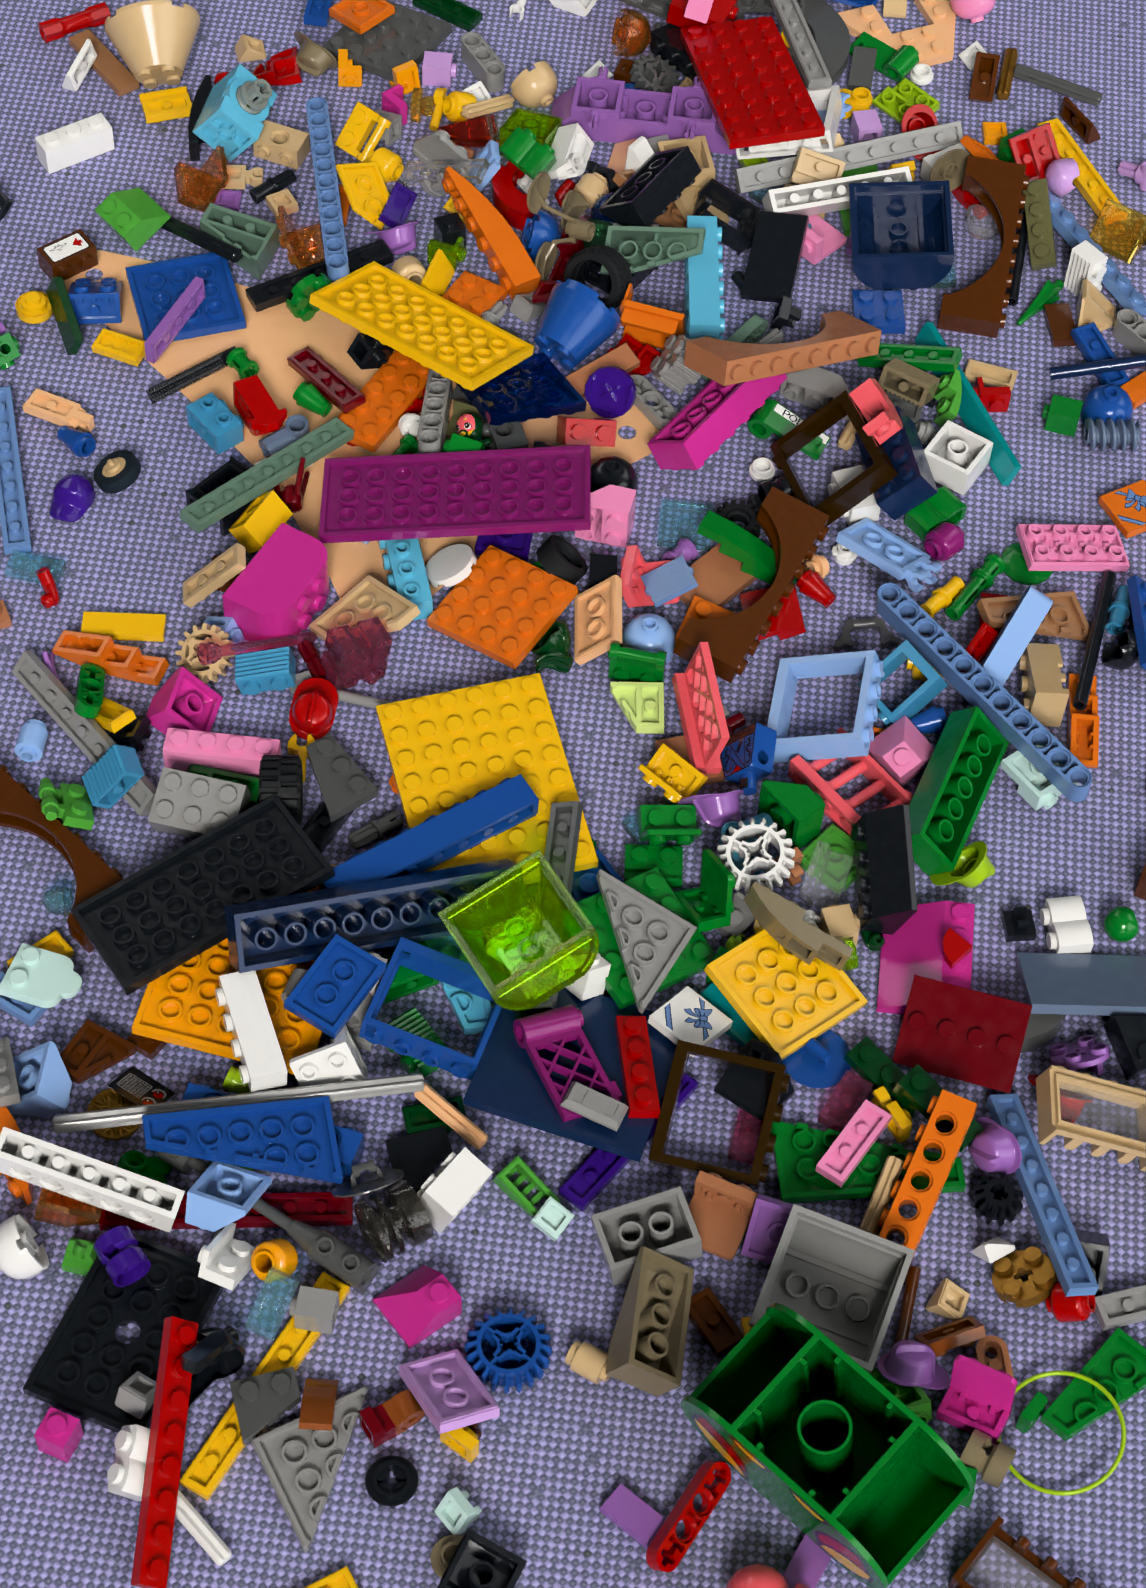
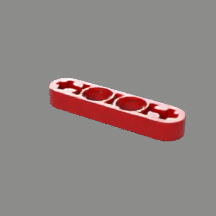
(692, 1519)

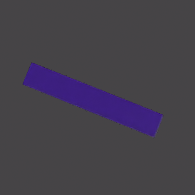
(603, 1166)

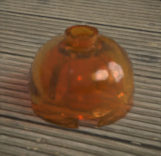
(631, 33)

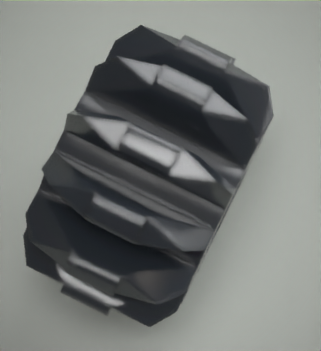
(999, 1210)

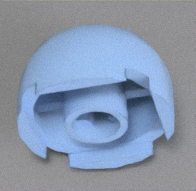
(649, 633)

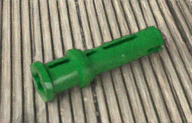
(981, 579)

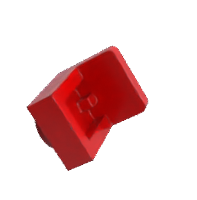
(993, 398)

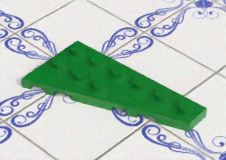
(801, 1148)

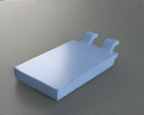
(889, 553)

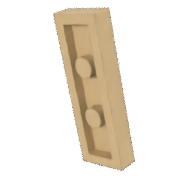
(214, 575)

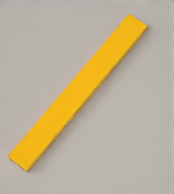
(226, 1440)

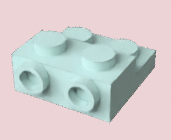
(1032, 783)

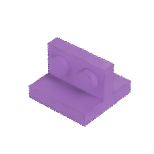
(766, 1228)

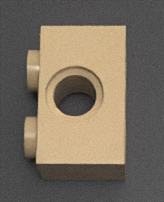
(282, 145)

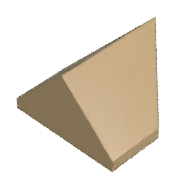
(1094, 307)

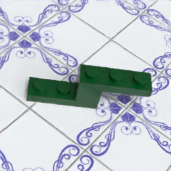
(910, 1091)

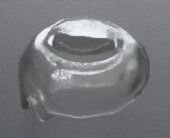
(980, 223)

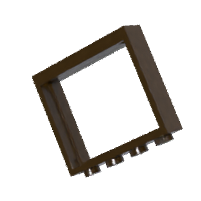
(857, 489)
(766, 1139)

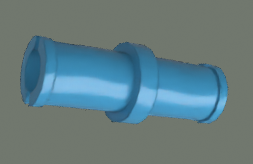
(1119, 611)

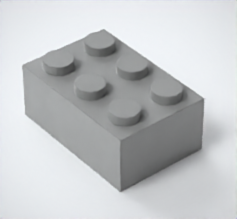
(195, 803)
(656, 1222)

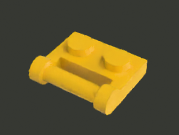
(358, 129)

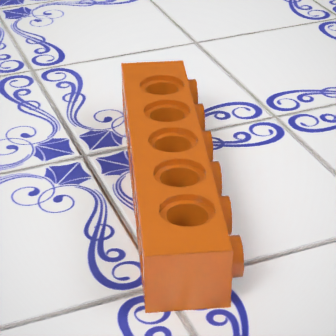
(960, 1114)

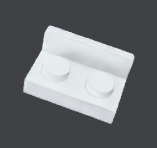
(225, 1259)

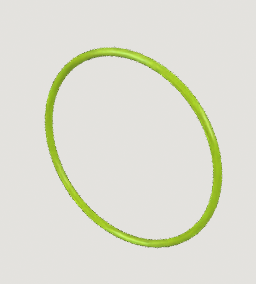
(1122, 1444)

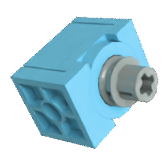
(235, 112)

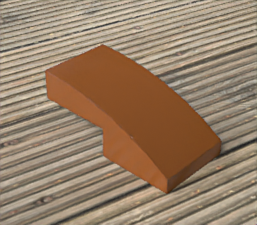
(318, 1404)

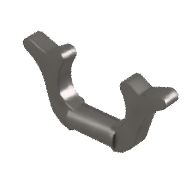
(866, 623)

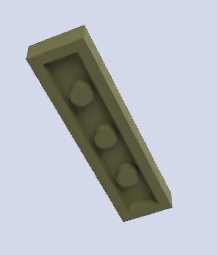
(1040, 225)

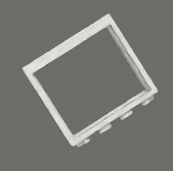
(823, 99)

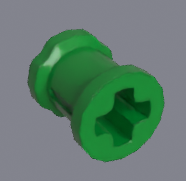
(242, 363)

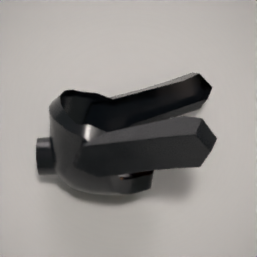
(213, 1358)

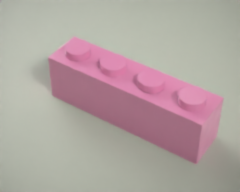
(217, 751)

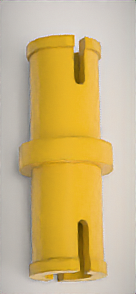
(943, 596)

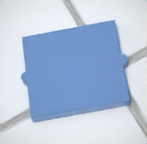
(669, 581)

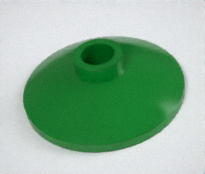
(1017, 569)

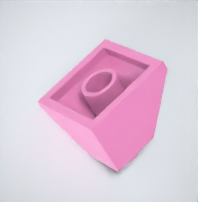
(901, 751)

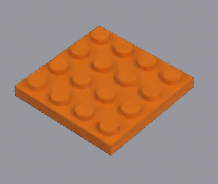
(502, 606)

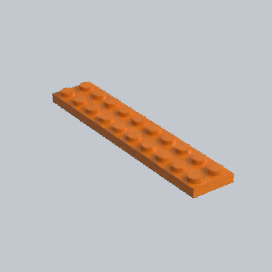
(404, 379)

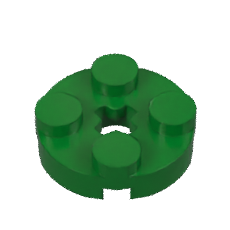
(299, 303)

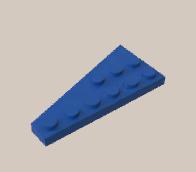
(269, 1136)

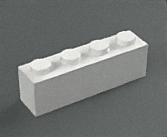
(252, 1031)

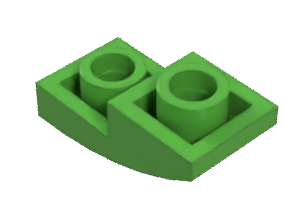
(949, 397)

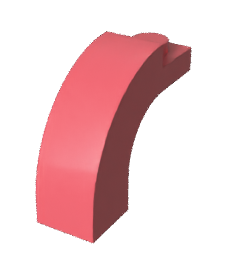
(877, 409)

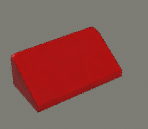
(981, 642)

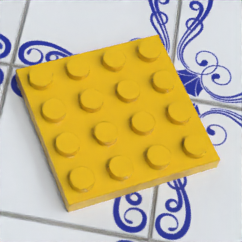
(782, 995)

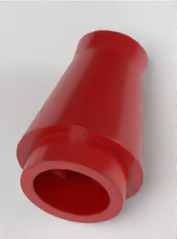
(814, 587)

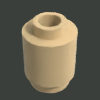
(588, 1361)

